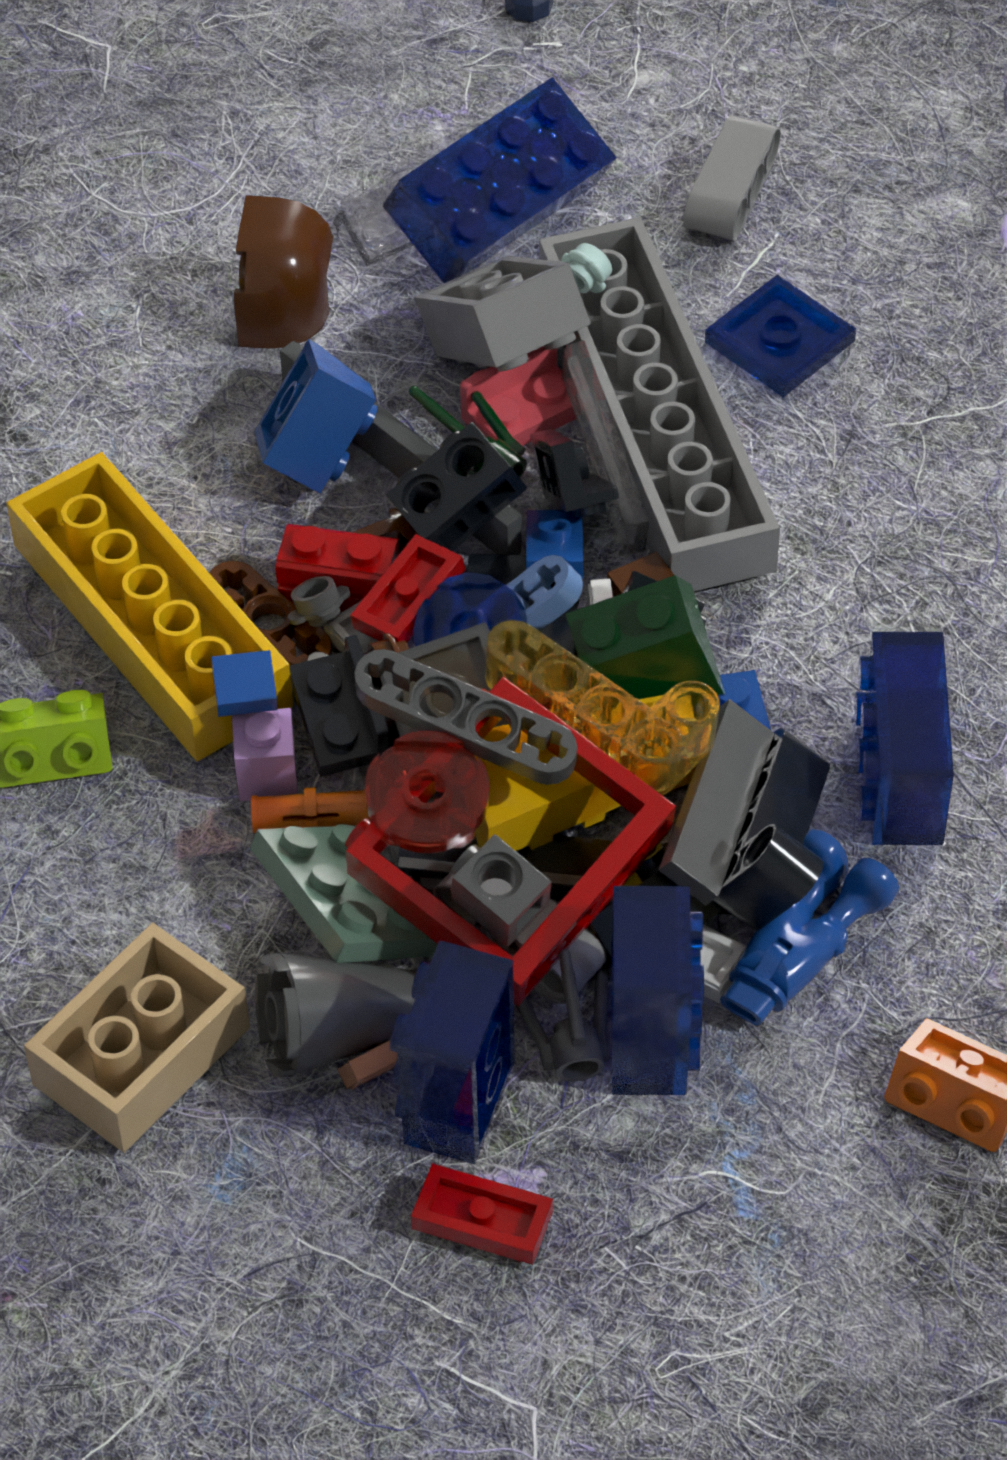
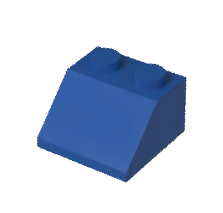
(315, 418)

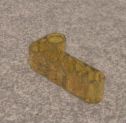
(590, 699)

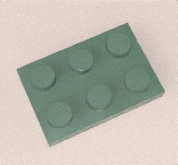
(339, 910)

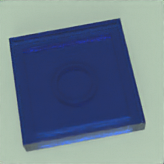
(780, 335)

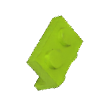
(53, 738)

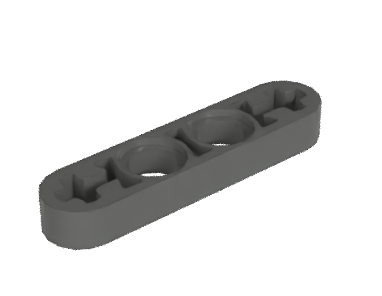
(470, 708)

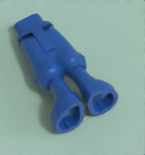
(794, 945)

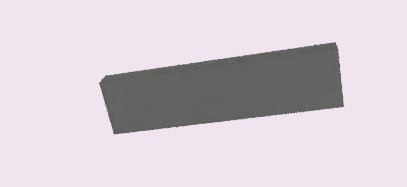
(717, 804)

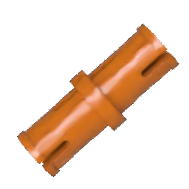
(308, 809)

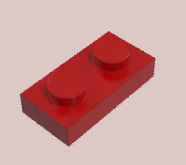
(403, 587)
(482, 1214)

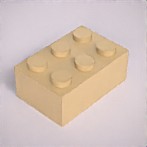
(137, 1036)

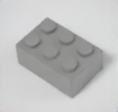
(504, 312)

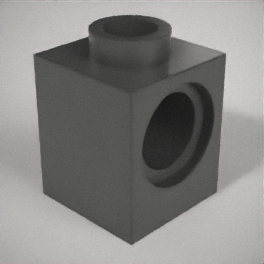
(503, 914)

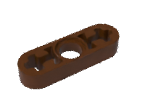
(265, 599)

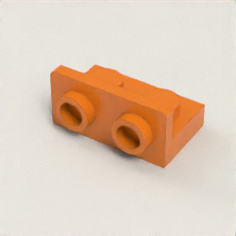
(952, 1084)

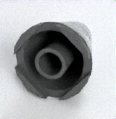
(326, 1009)

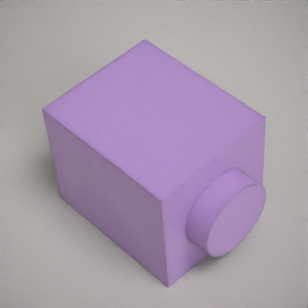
(264, 754)

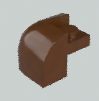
(281, 272)

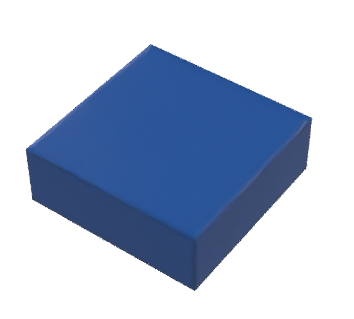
(244, 683)

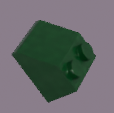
(647, 639)

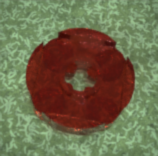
(419, 825)

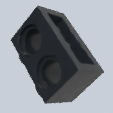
(464, 500)

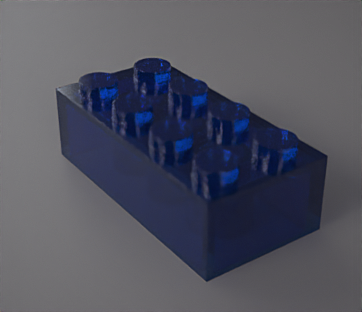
(499, 181)

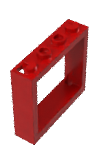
(576, 910)

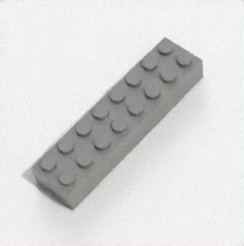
(672, 422)

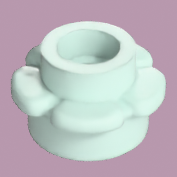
(589, 267)

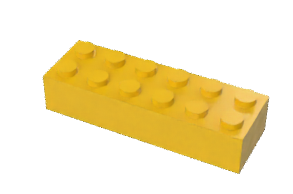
(139, 596)

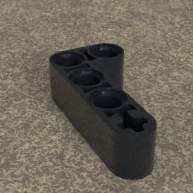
(770, 861)

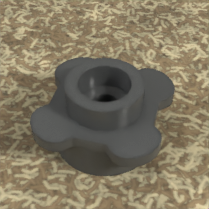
(317, 601)

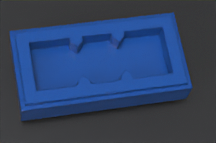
(554, 534)

